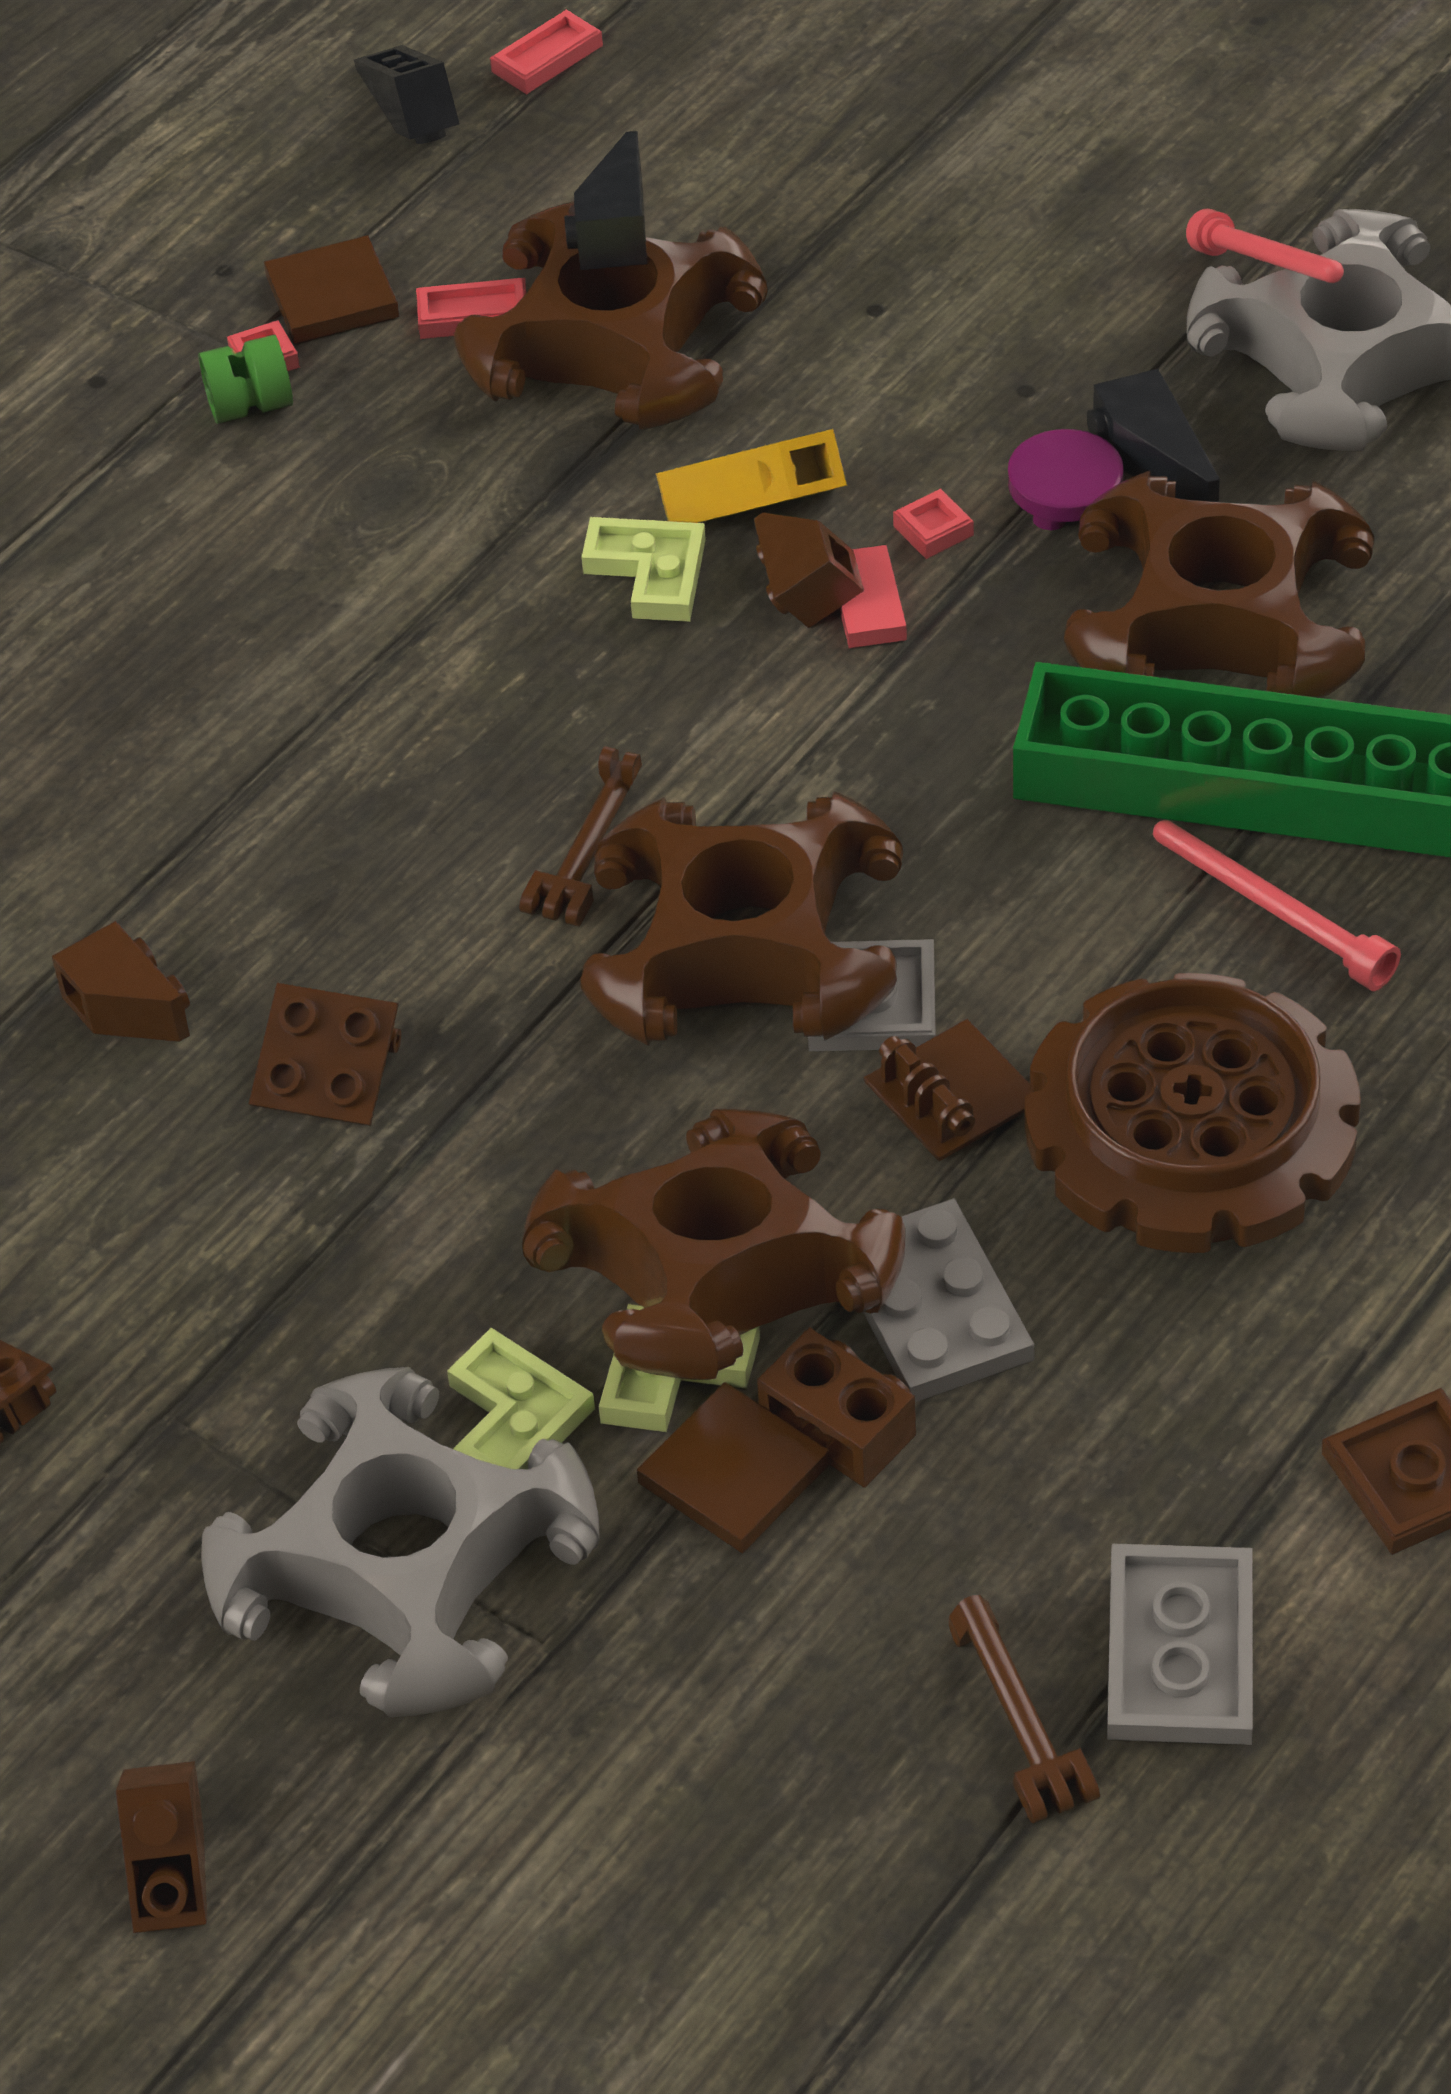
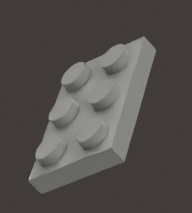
(947, 1309)
(1181, 1644)

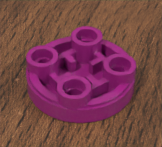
(1062, 474)

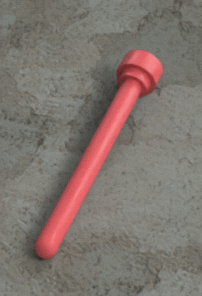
(1215, 233)
(1369, 959)

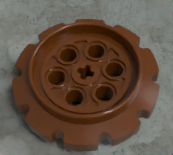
(1192, 1112)

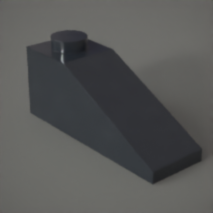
(410, 92)
(610, 211)
(1152, 434)

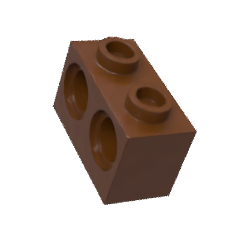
(835, 1409)

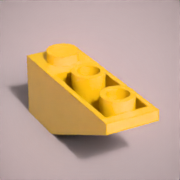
(752, 478)

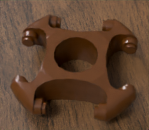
(571, 337)
(1233, 630)
(761, 959)
(713, 1244)

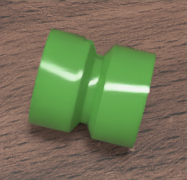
(245, 379)

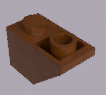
(806, 567)
(120, 989)
(163, 1846)

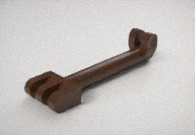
(566, 885)
(975, 1623)

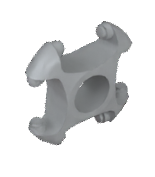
(1337, 342)
(410, 1599)

